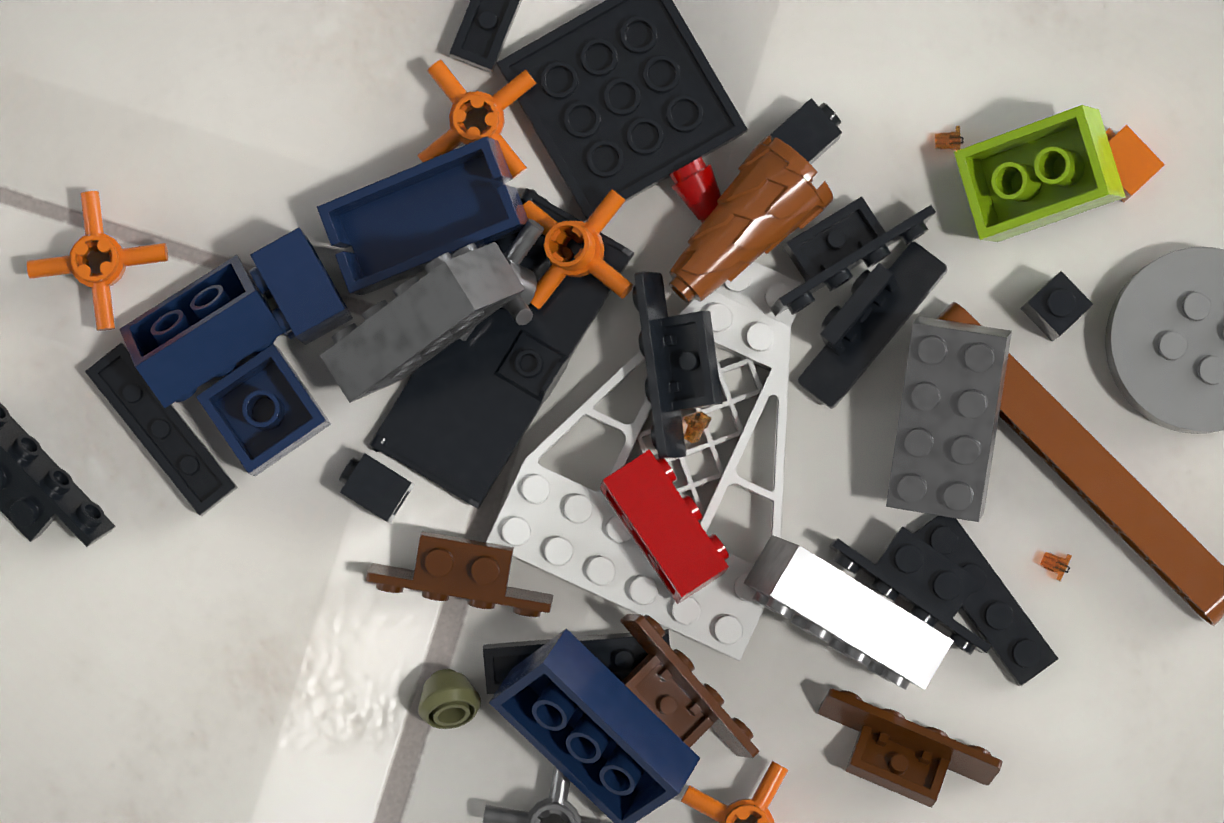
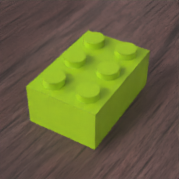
(1039, 174)

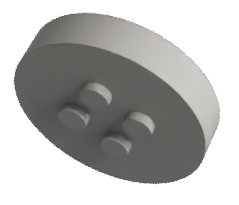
(1170, 340)

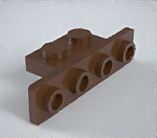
(461, 570)
(675, 694)
(902, 753)

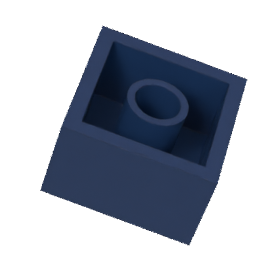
(300, 287)
(263, 410)

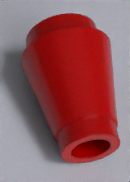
(697, 187)

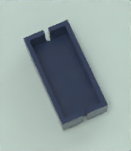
(423, 214)

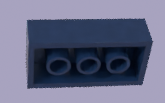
(594, 730)

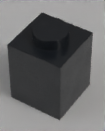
(810, 130)
(1056, 306)
(375, 487)

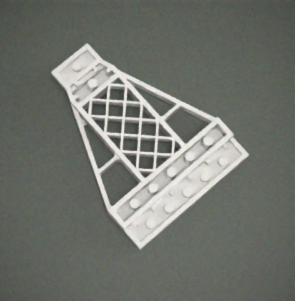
(582, 537)

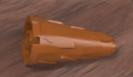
(751, 218)

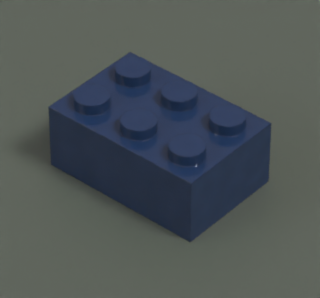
(200, 332)

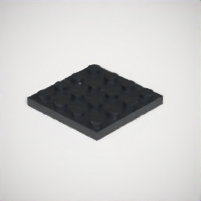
(623, 98)

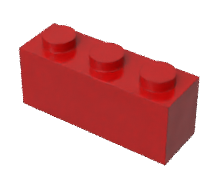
(665, 525)

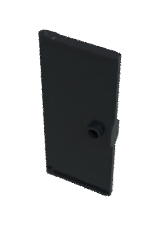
(482, 393)

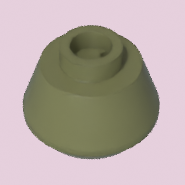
(448, 700)

